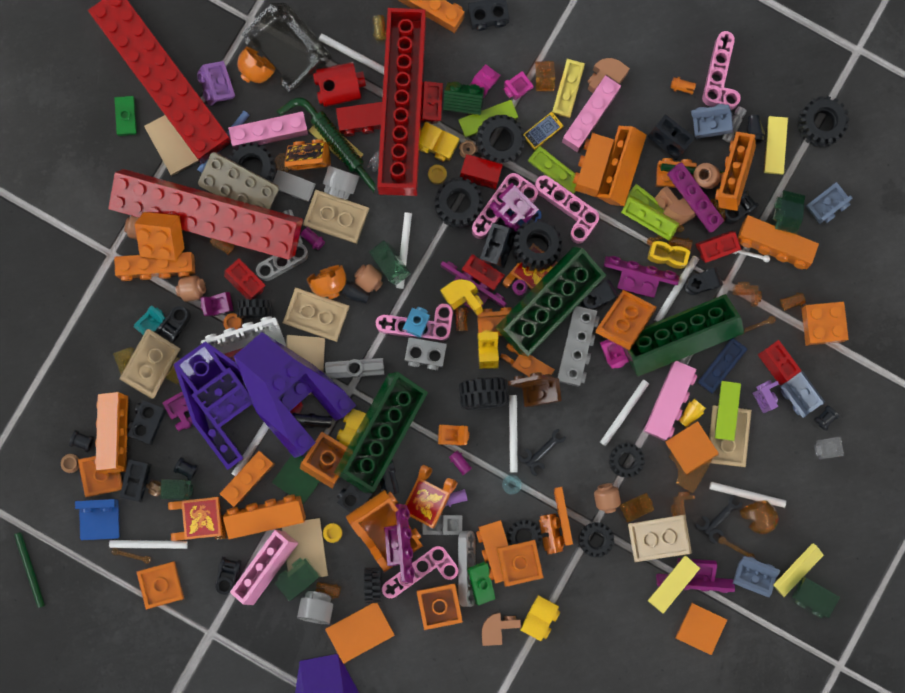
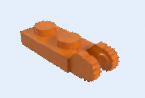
(526, 364)

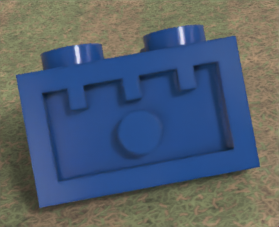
(98, 519)

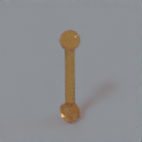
(650, 240)
(770, 320)
(722, 540)
(146, 559)

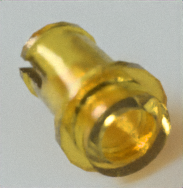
(379, 27)

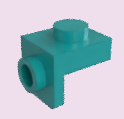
(150, 320)

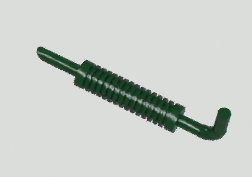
(333, 137)

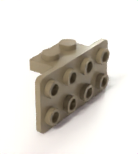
(235, 182)

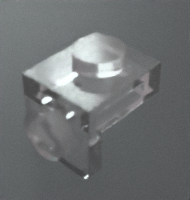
(829, 448)

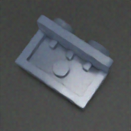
(712, 121)
(828, 203)
(801, 394)
(756, 576)

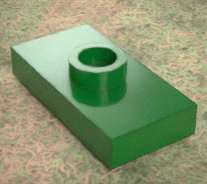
(125, 115)
(481, 583)

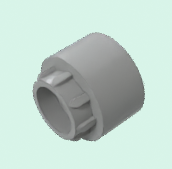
(340, 182)
(315, 608)

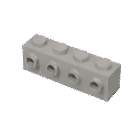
(577, 345)

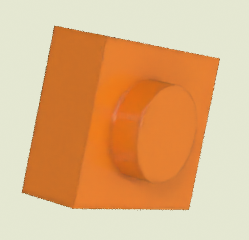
(453, 435)

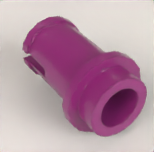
(316, 241)
(519, 283)
(460, 462)

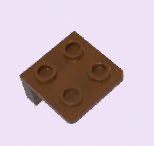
(538, 389)

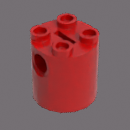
(346, 84)

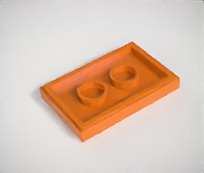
(626, 319)
(359, 632)

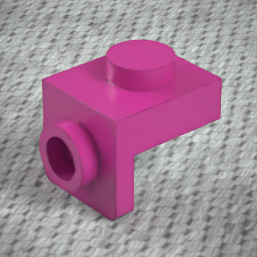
(486, 78)
(517, 86)
(614, 354)

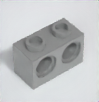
(426, 348)

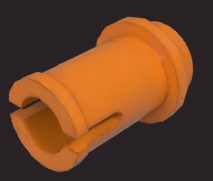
(682, 85)

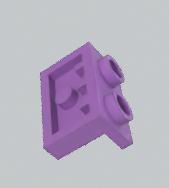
(215, 82)
(765, 398)

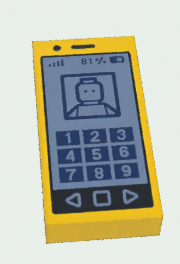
(543, 130)

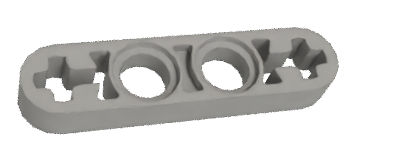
(466, 559)

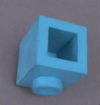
(416, 322)

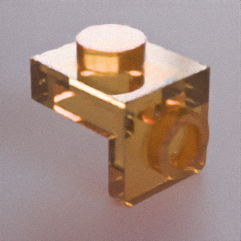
(545, 75)
(744, 288)
(637, 507)
(678, 507)

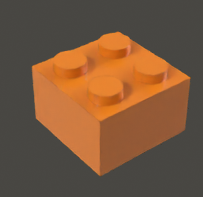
(159, 236)
(824, 323)
(324, 459)
(439, 606)

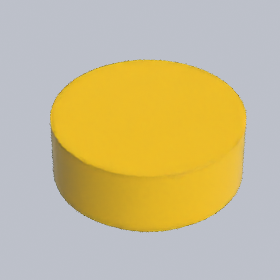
(437, 174)
(332, 533)

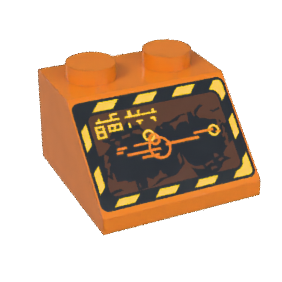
(308, 156)

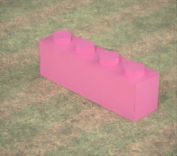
(591, 113)
(269, 130)
(670, 400)
(264, 567)

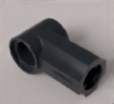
(389, 480)

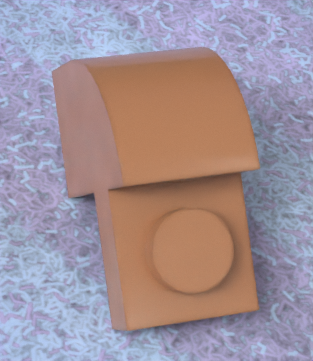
(611, 68)
(675, 209)
(492, 628)

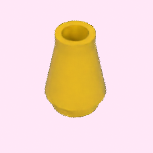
(692, 412)

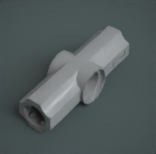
(341, 369)

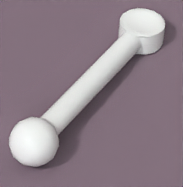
(766, 258)

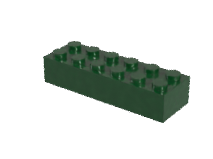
(550, 301)
(684, 335)
(381, 432)

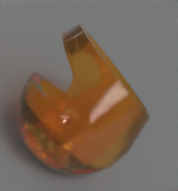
(763, 514)

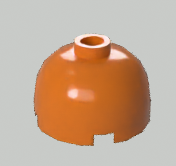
(254, 67)
(328, 282)

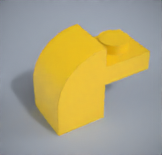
(462, 291)
(488, 349)

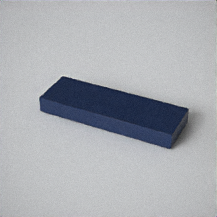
(722, 365)

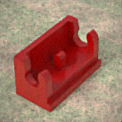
(431, 102)
(481, 171)
(718, 246)
(483, 272)
(244, 280)
(779, 362)

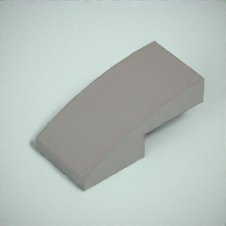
(294, 185)
(445, 526)

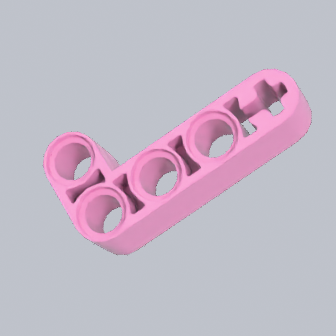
(720, 69)
(522, 186)
(564, 205)
(431, 325)
(432, 564)

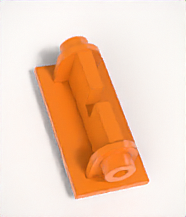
(554, 542)

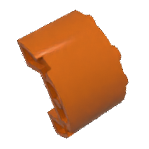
(369, 524)

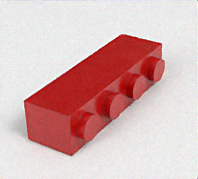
(359, 118)

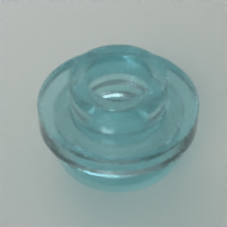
(507, 489)

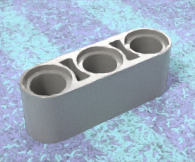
(276, 270)

